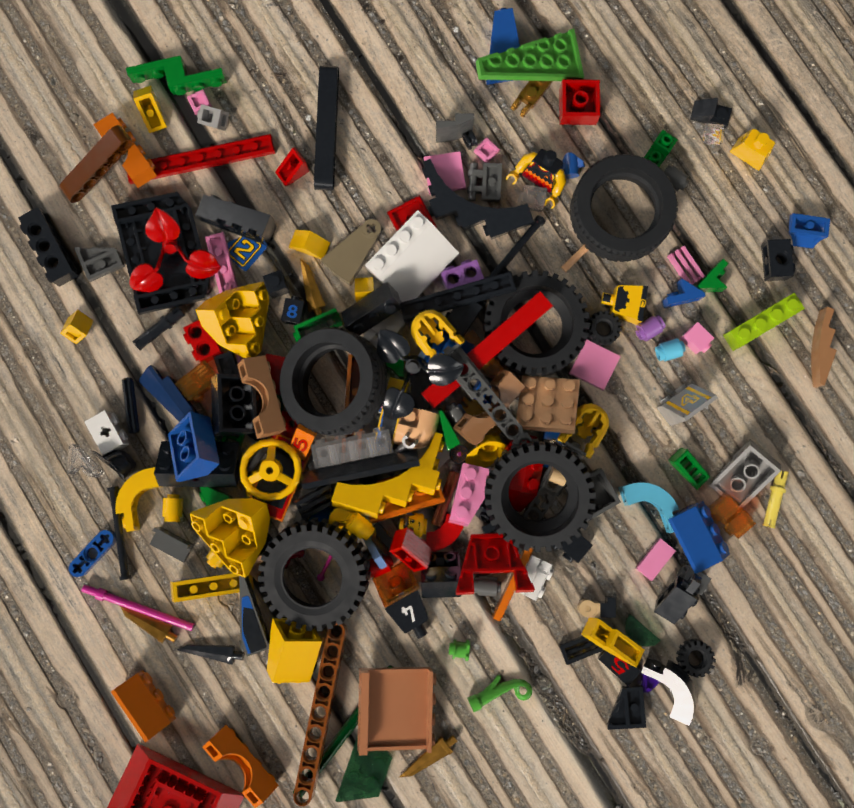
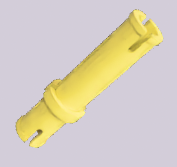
(775, 499)

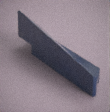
(166, 393)

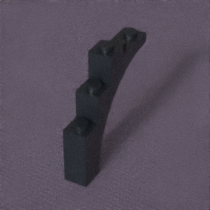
(498, 220)

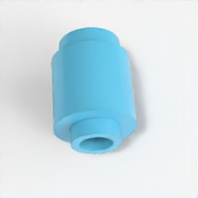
(670, 350)

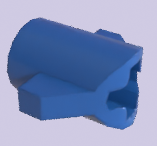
(571, 165)

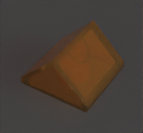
(396, 584)

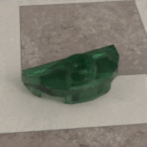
(639, 633)

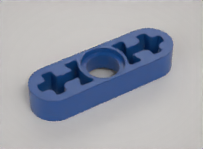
(84, 553)

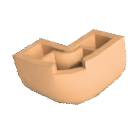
(421, 425)

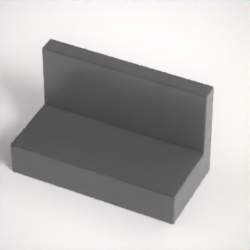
(171, 544)

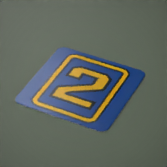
(245, 252)

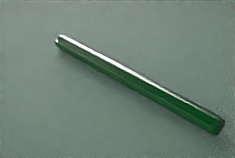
(337, 742)

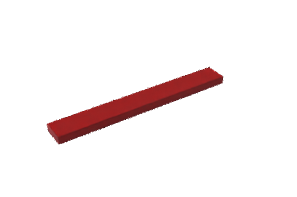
(212, 156)
(494, 344)

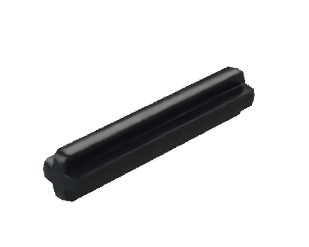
(130, 405)

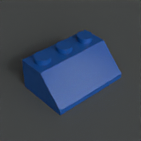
(193, 447)
(699, 536)

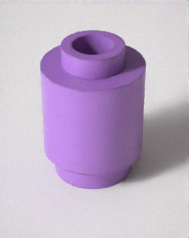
(650, 328)

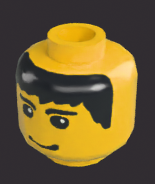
(414, 521)

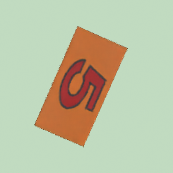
(302, 441)

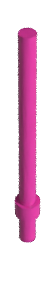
(102, 594)

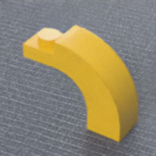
(130, 494)

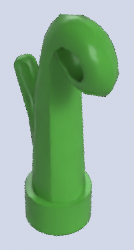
(495, 690)

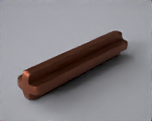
(448, 492)

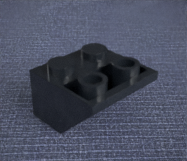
(441, 576)

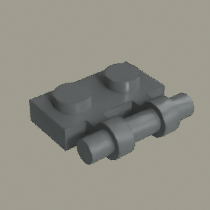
(491, 182)

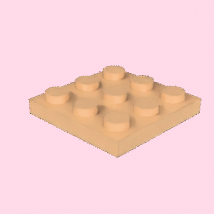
(548, 404)

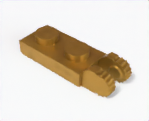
(530, 95)

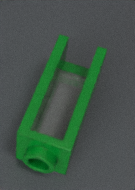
(328, 319)

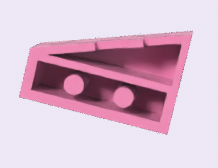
(468, 494)

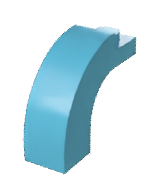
(653, 494)

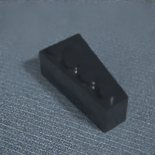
(236, 219)

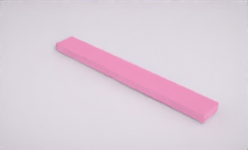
(225, 276)

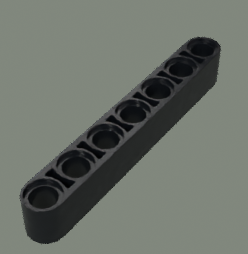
(326, 128)

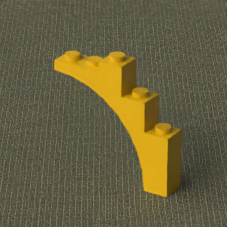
(369, 498)

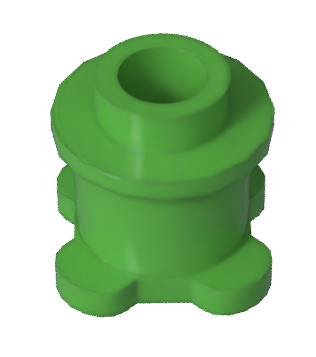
(459, 649)

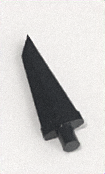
(221, 653)

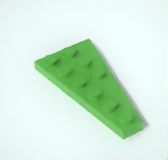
(538, 60)

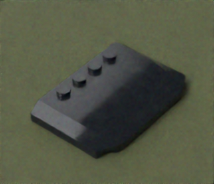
(177, 285)

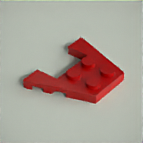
(492, 555)

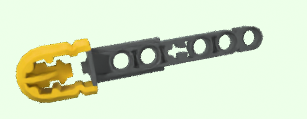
(425, 323)
(593, 417)

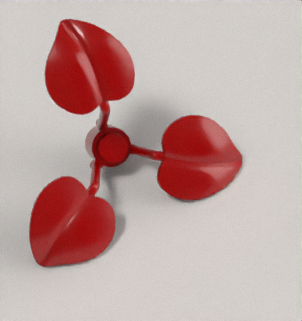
(164, 229)

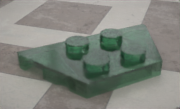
(364, 775)

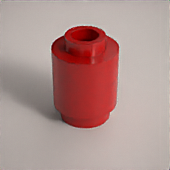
(376, 571)

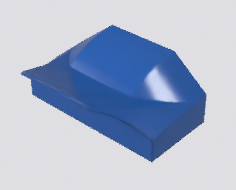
(808, 230)

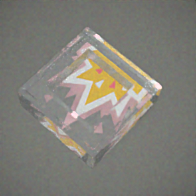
(713, 134)

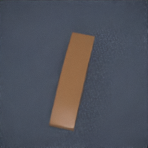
(821, 353)

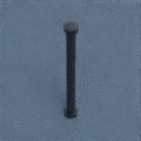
(538, 221)
(119, 535)

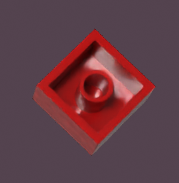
(579, 102)

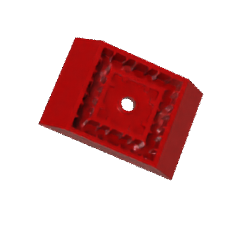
(163, 783)

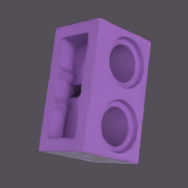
(460, 273)

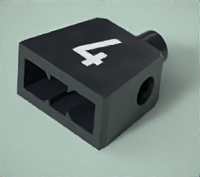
(410, 614)

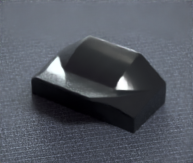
(382, 539)

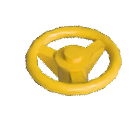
(270, 469)

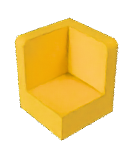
(77, 326)

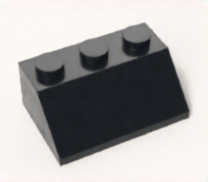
(232, 405)

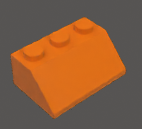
(144, 705)

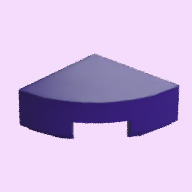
(648, 683)

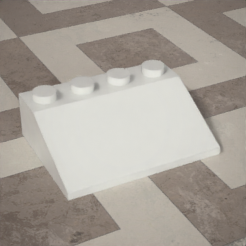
(412, 257)

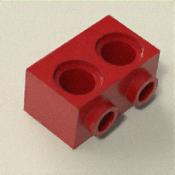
(201, 342)

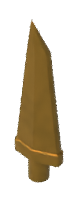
(313, 295)
(154, 627)
(439, 750)

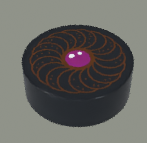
(458, 454)

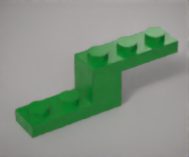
(176, 75)

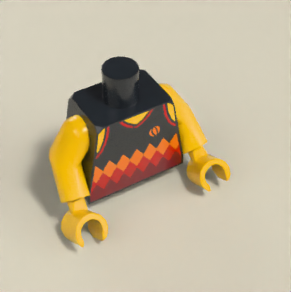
(544, 171)

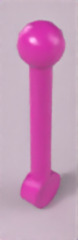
(320, 577)

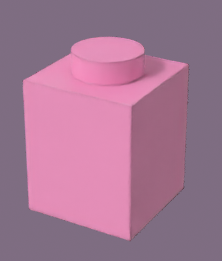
(697, 338)

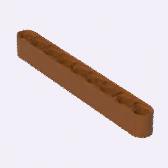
(315, 720)

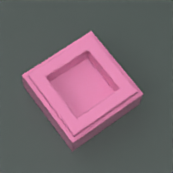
(197, 99)
(486, 150)

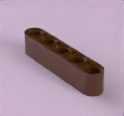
(96, 164)

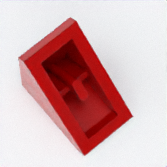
(292, 167)

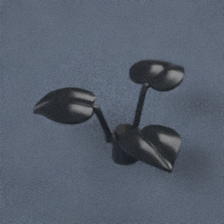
(442, 371)

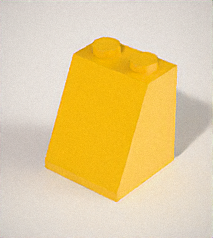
(292, 652)

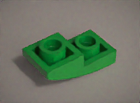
(661, 148)

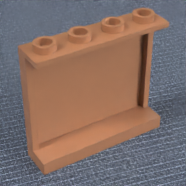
(396, 709)

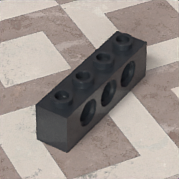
(30, 224)

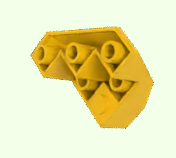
(237, 318)
(234, 531)

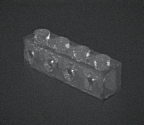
(352, 448)

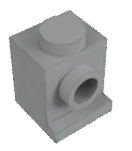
(213, 117)

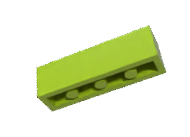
(763, 321)

